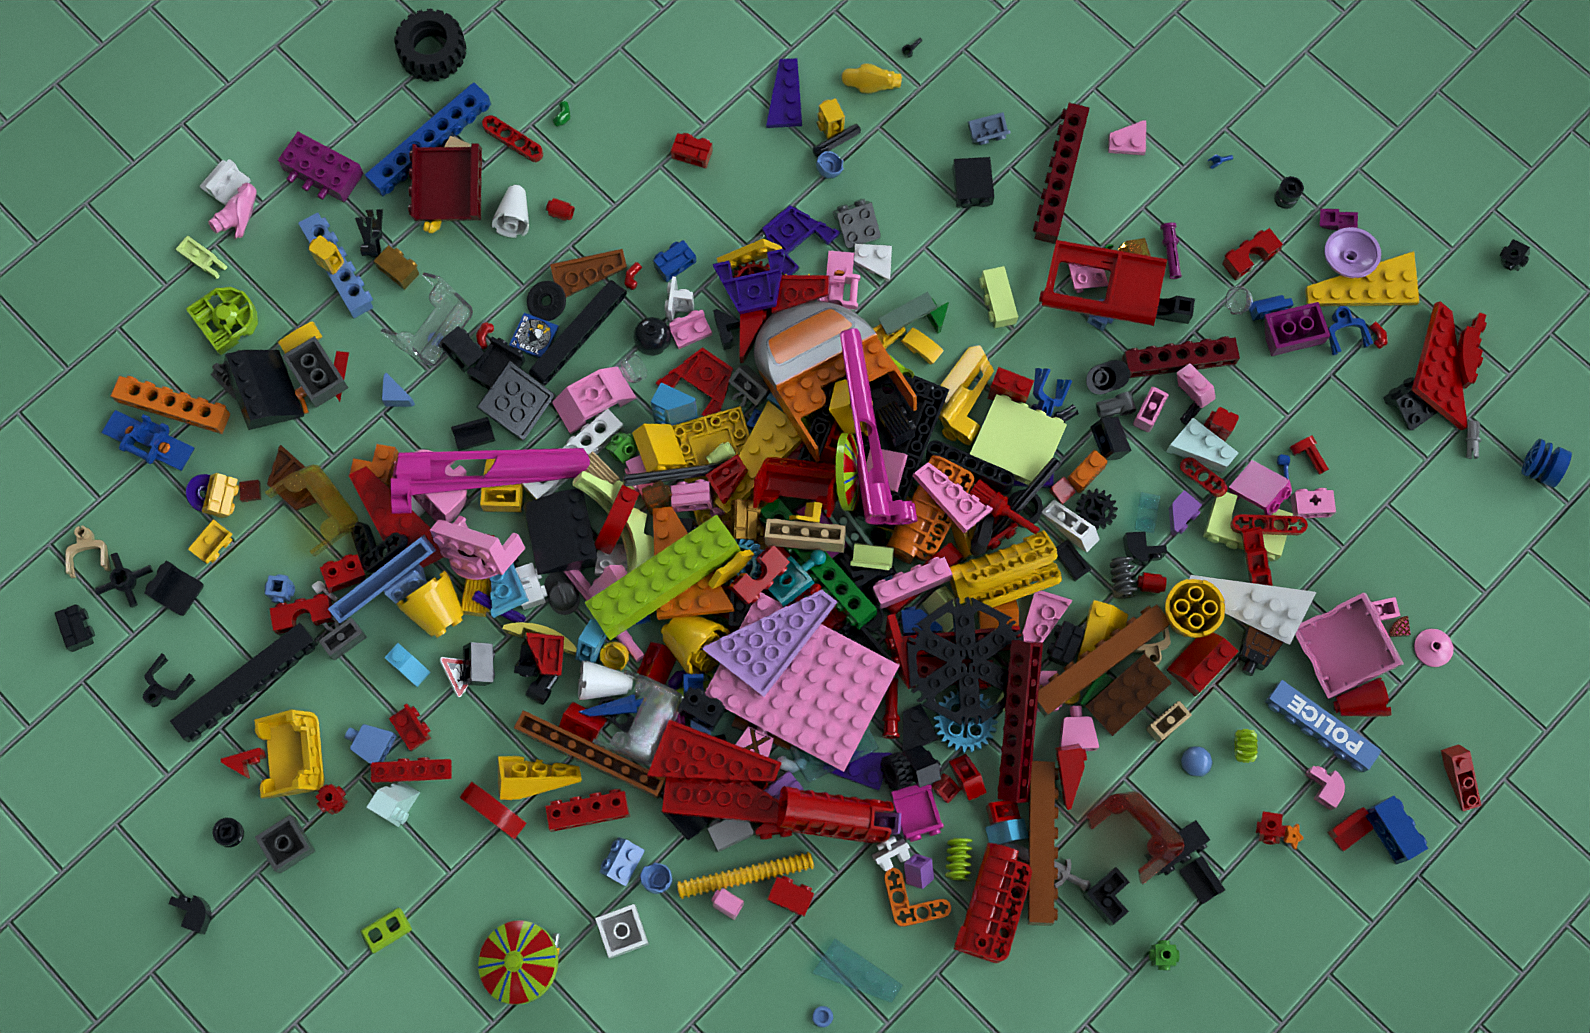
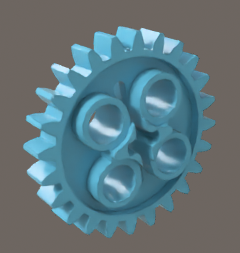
(958, 739)

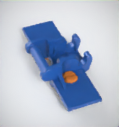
(155, 436)

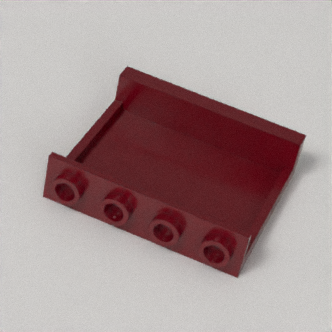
(446, 183)

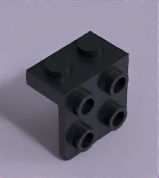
(1410, 405)
(173, 588)

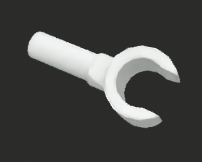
(320, 586)

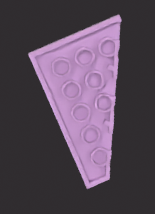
(768, 646)

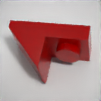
(239, 761)

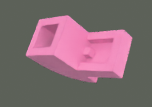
(1331, 788)

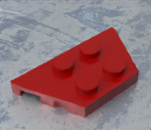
(895, 643)

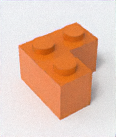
(381, 465)

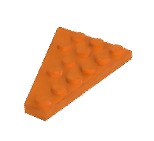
(700, 597)

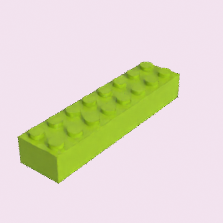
(663, 577)

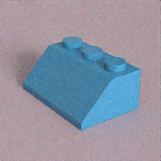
(672, 406)

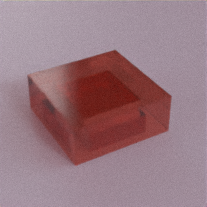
(250, 490)

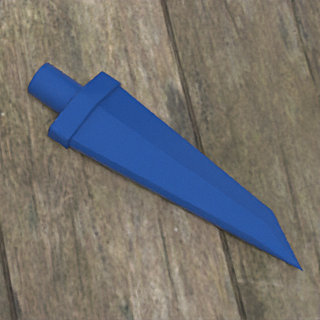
(621, 706)

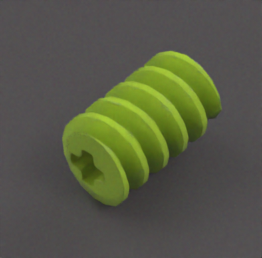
(958, 859)

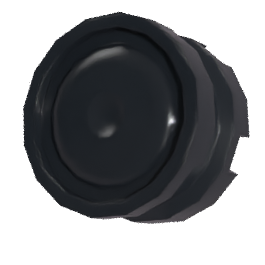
(228, 832)

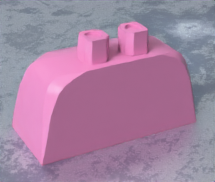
(444, 505)

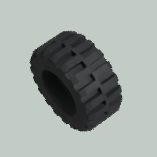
(430, 65)

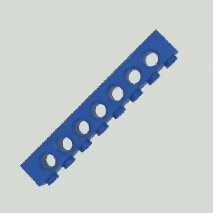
(430, 130)

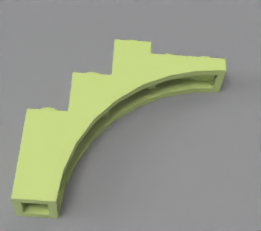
(638, 545)

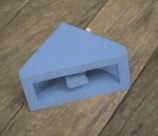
(394, 395)

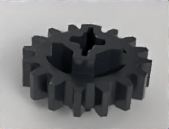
(1093, 501)

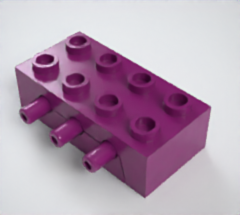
(320, 167)

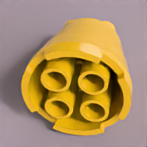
(1201, 601)
(433, 606)
(686, 641)

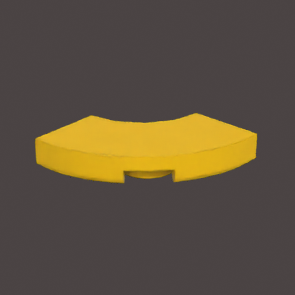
(732, 568)

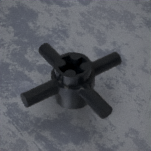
(117, 580)

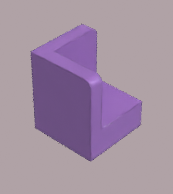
(919, 871)

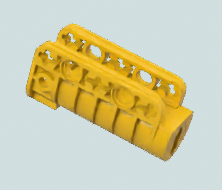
(1007, 571)

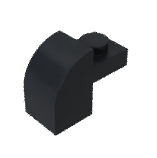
(1136, 547)
(526, 664)
(197, 915)

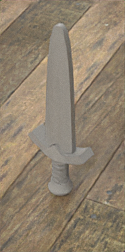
(1063, 871)

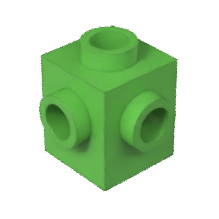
(622, 447)
(1156, 955)

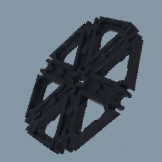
(953, 655)

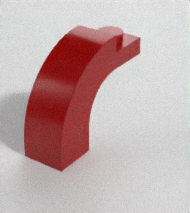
(616, 519)
(493, 810)

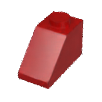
(968, 777)

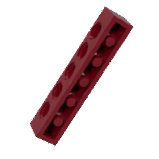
(1226, 345)

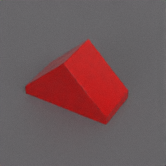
(1002, 811)

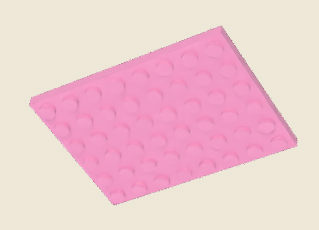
(821, 696)

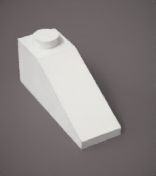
(1071, 525)

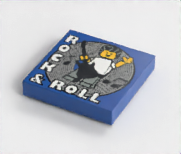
(534, 335)

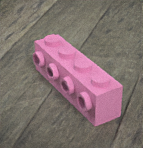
(911, 583)

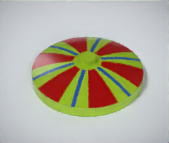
(846, 472)
(518, 962)

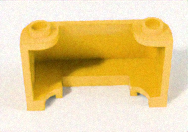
(292, 753)

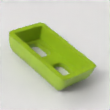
(388, 937)

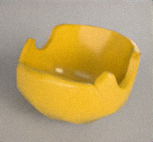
(614, 655)

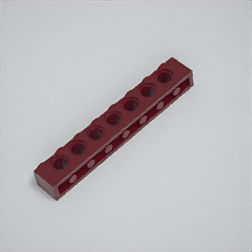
(1049, 231)
(1020, 721)

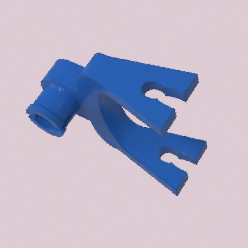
(1347, 321)
(1046, 403)

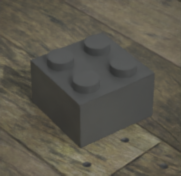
(285, 844)

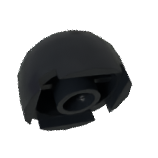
(652, 336)

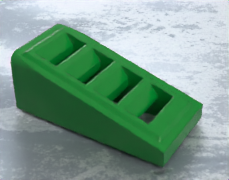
(1095, 689)

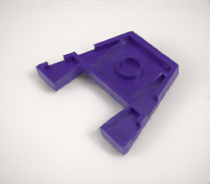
(793, 228)
(754, 290)

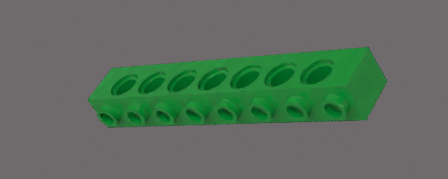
(858, 616)

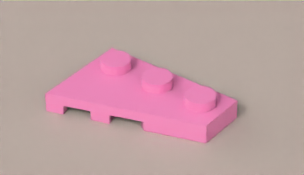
(1043, 615)

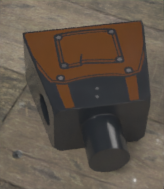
(1257, 650)

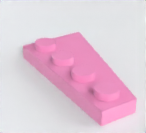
(955, 502)

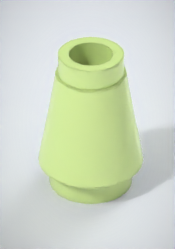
(721, 453)

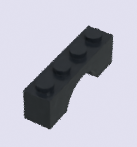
(1176, 309)

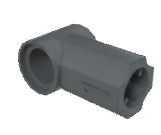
(1121, 404)

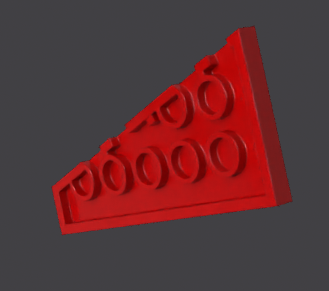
(698, 755)

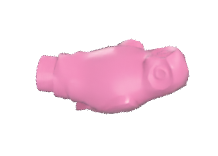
(236, 212)

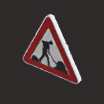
(454, 672)

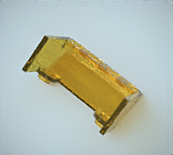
(340, 514)

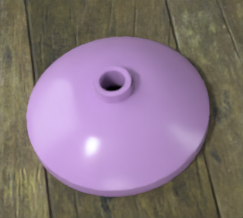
(1352, 244)

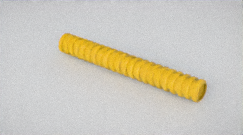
(745, 875)

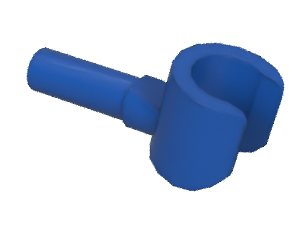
(1217, 160)
(1285, 461)

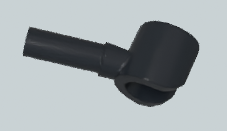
(911, 47)

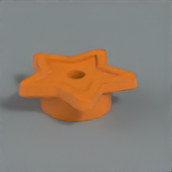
(1292, 835)

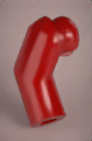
(630, 274)
(484, 329)
(1381, 335)

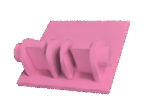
(1087, 277)

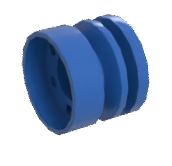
(1547, 463)

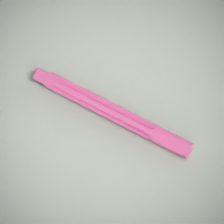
(625, 638)

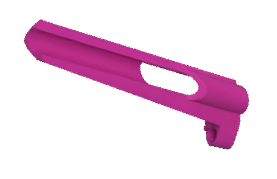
(425, 471)
(874, 485)

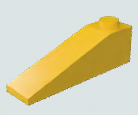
(526, 778)

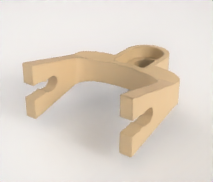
(84, 543)
(1154, 650)

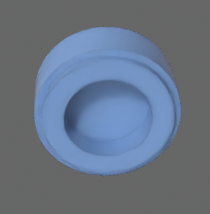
(822, 1016)

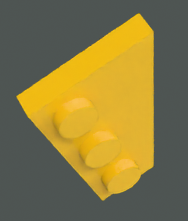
(748, 253)

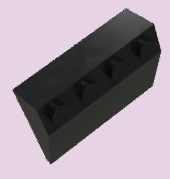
(262, 387)
(560, 532)

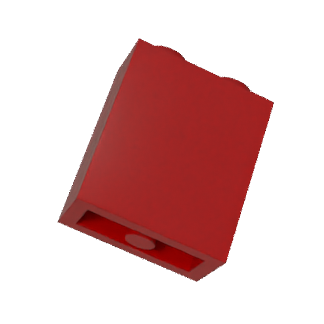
(1011, 385)

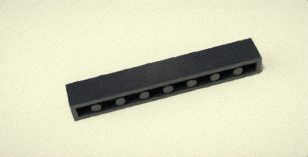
(243, 683)

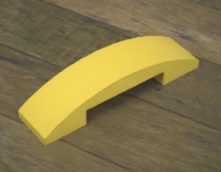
(519, 629)

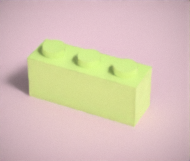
(998, 297)

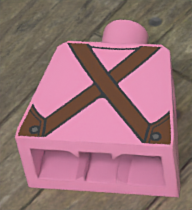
(756, 741)

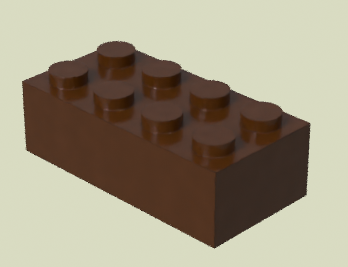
(1128, 694)

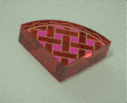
(1400, 628)

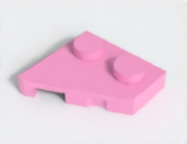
(1129, 140)

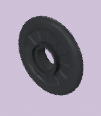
(557, 303)

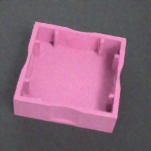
(1348, 646)

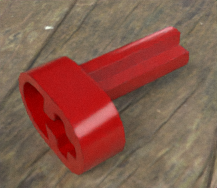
(1308, 445)

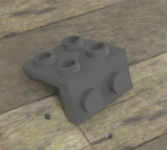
(857, 222)

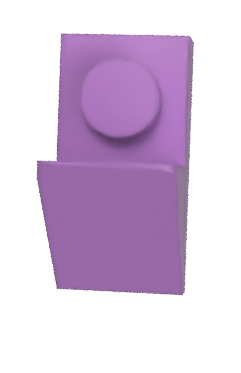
(889, 820)

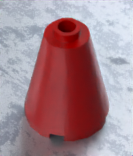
(1364, 701)

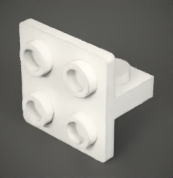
(224, 181)
(678, 300)

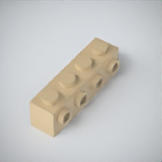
(805, 535)

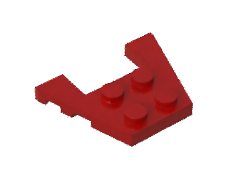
(706, 374)

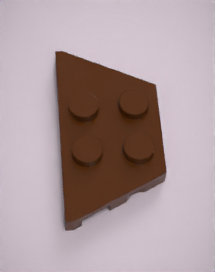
(282, 467)

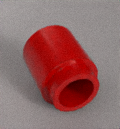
(560, 209)
(1152, 582)

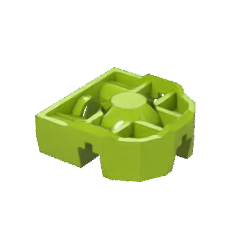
(232, 299)

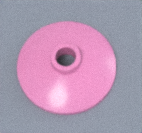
(1427, 653)

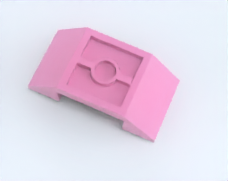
(592, 396)

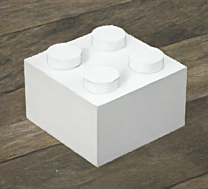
(622, 931)

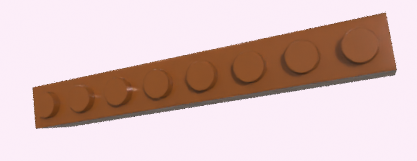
(1101, 659)
(589, 754)
(1041, 844)

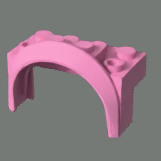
(488, 548)

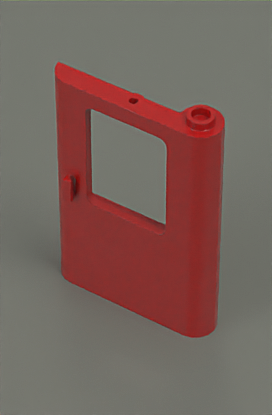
(1132, 285)

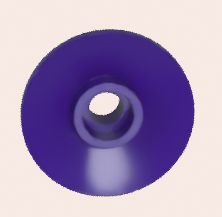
(193, 489)

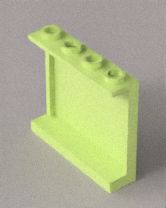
(1018, 438)

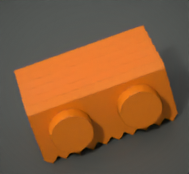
(1087, 471)

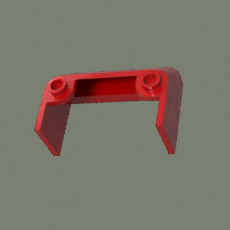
(796, 480)

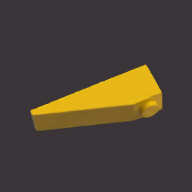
(1100, 623)

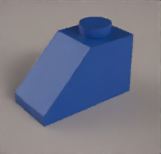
(911, 616)

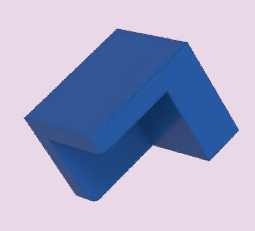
(693, 681)

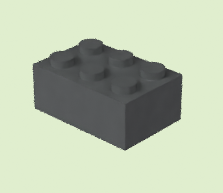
(315, 371)

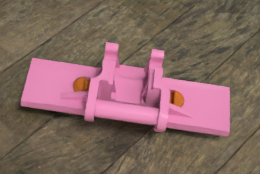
(841, 273)

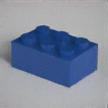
(1396, 830)

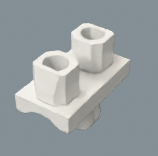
(892, 848)

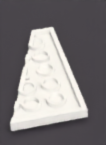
(1264, 607)

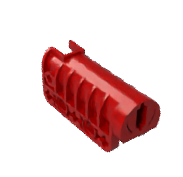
(832, 815)
(990, 902)

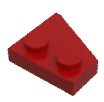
(727, 477)
(547, 652)

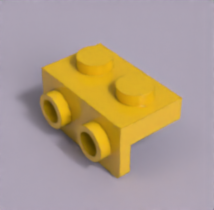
(210, 542)

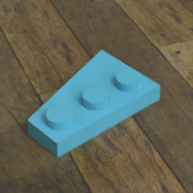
(506, 592)

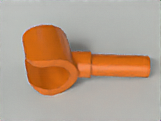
(300, 393)

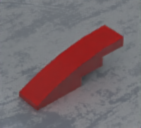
(1256, 556)

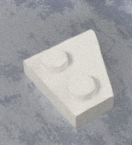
(874, 258)

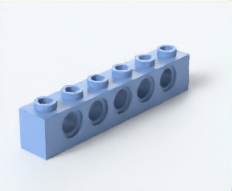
(356, 304)

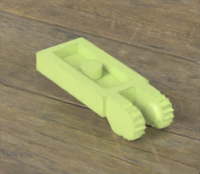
(199, 256)

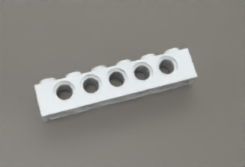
(588, 432)

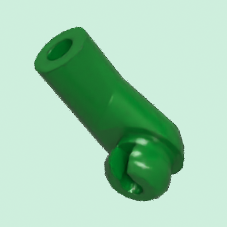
(564, 116)

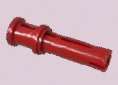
(891, 718)

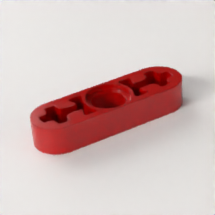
(1200, 469)

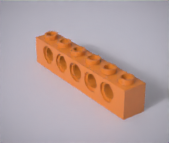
(215, 421)

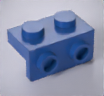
(1269, 305)

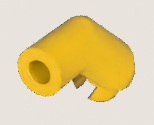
(432, 227)

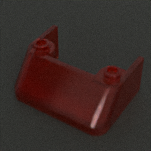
(1165, 841)

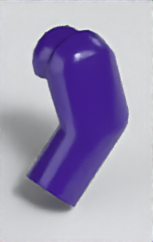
(676, 679)

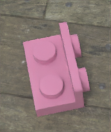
(689, 328)

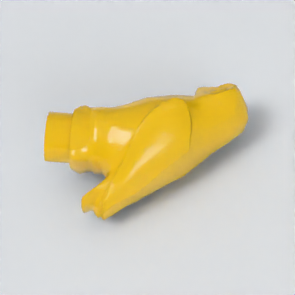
(871, 78)

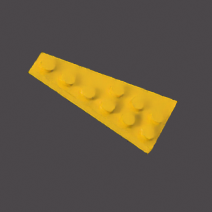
(1389, 284)
(770, 437)

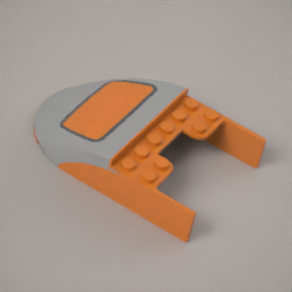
(803, 352)

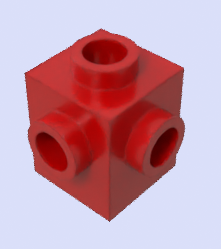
(338, 800)
(1270, 828)

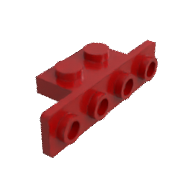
(407, 770)

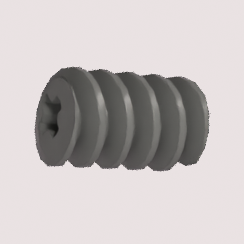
(1122, 577)

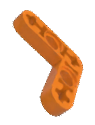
(904, 906)

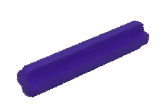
(486, 601)

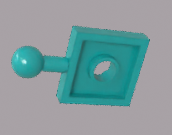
(800, 579)

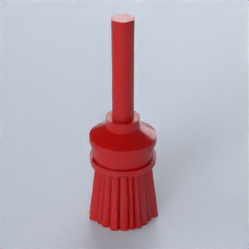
(1000, 505)

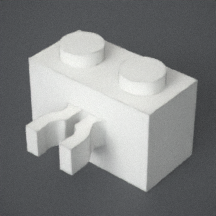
(531, 585)

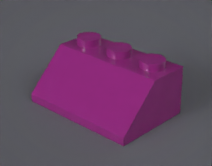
(1295, 329)

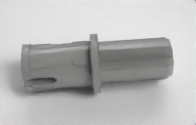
(1473, 439)

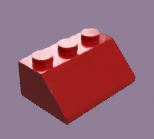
(1202, 662)

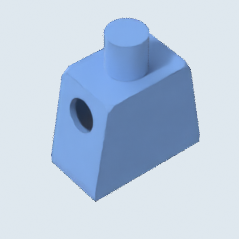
(371, 742)

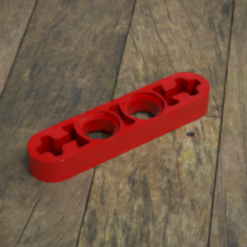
(511, 140)
(1268, 521)

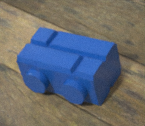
(674, 260)

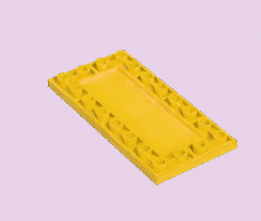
(701, 437)

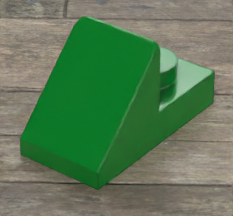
(937, 316)

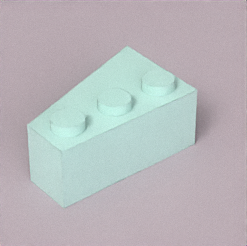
(1203, 446)
(394, 802)

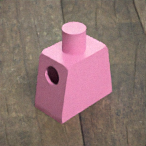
(1078, 730)

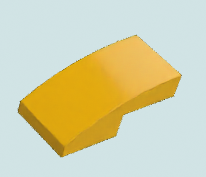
(299, 336)
(923, 345)

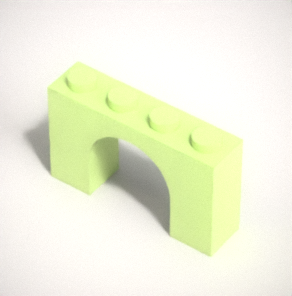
(1219, 528)

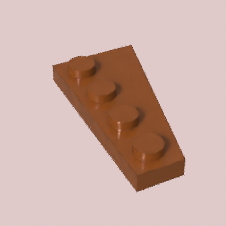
(585, 271)

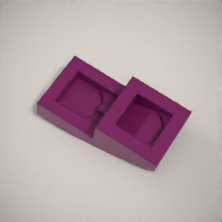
(1336, 220)

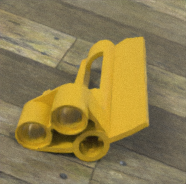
(960, 398)

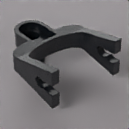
(371, 239)
(869, 574)
(157, 690)

